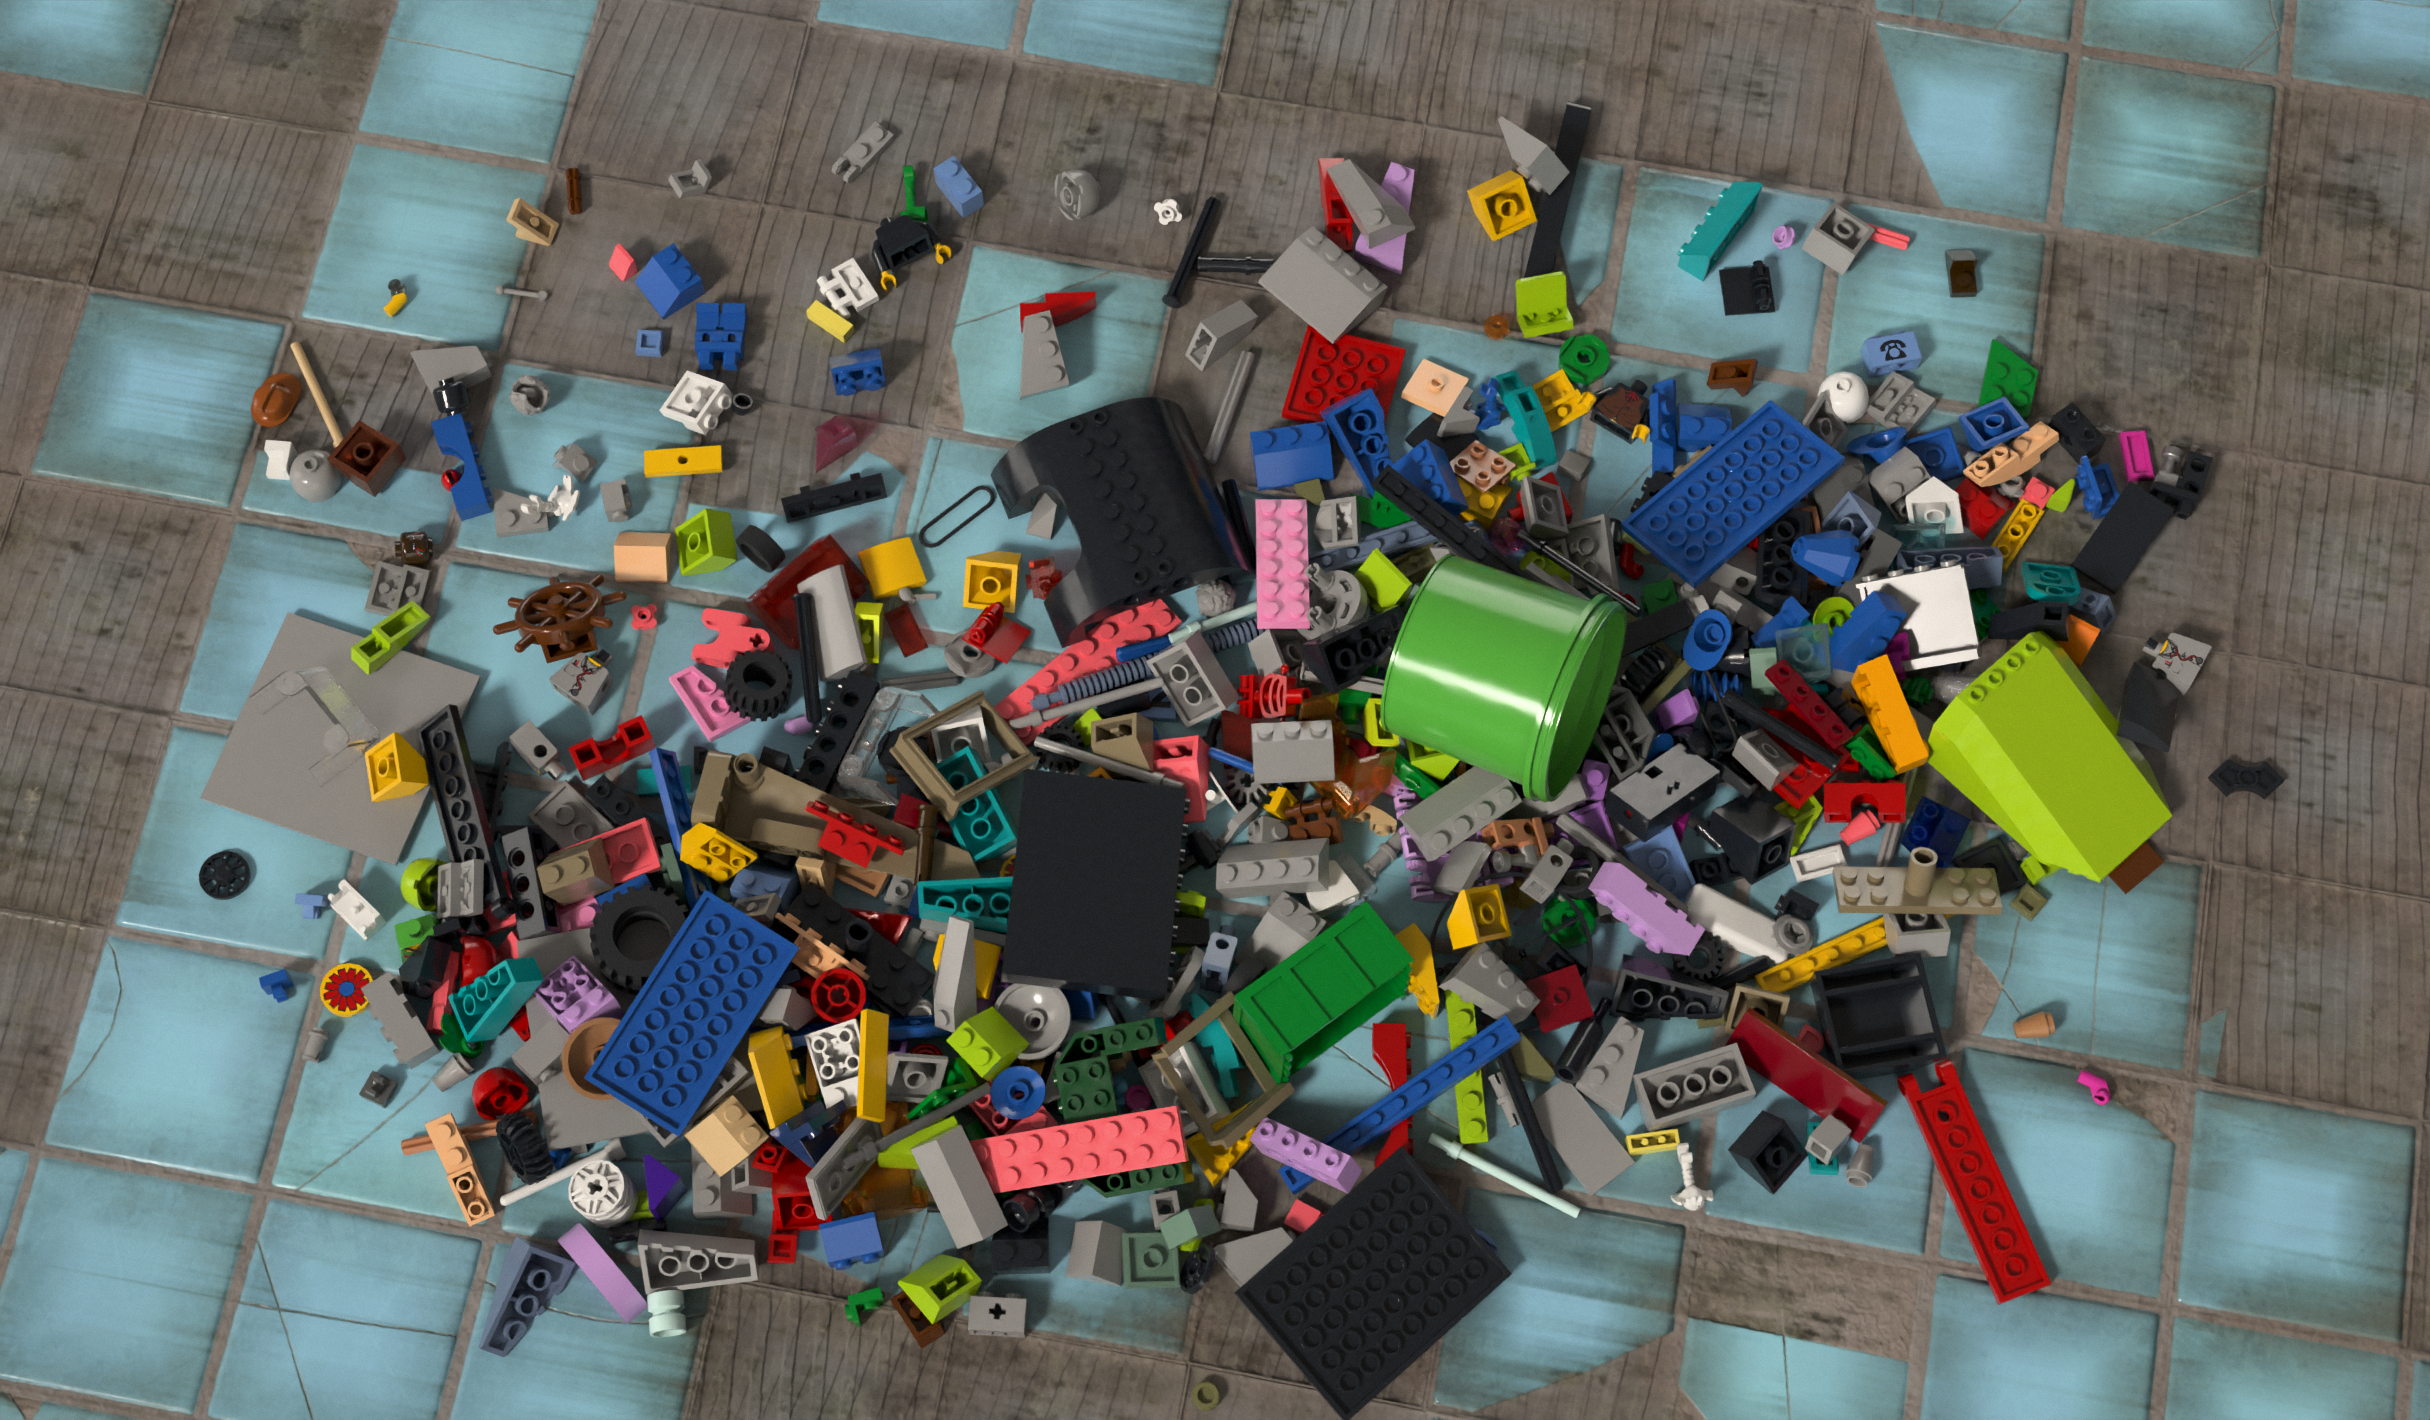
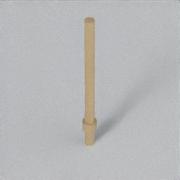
(317, 393)

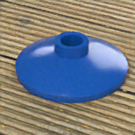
(1014, 1081)

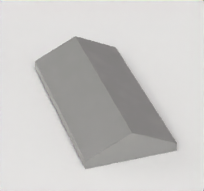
(959, 1187)

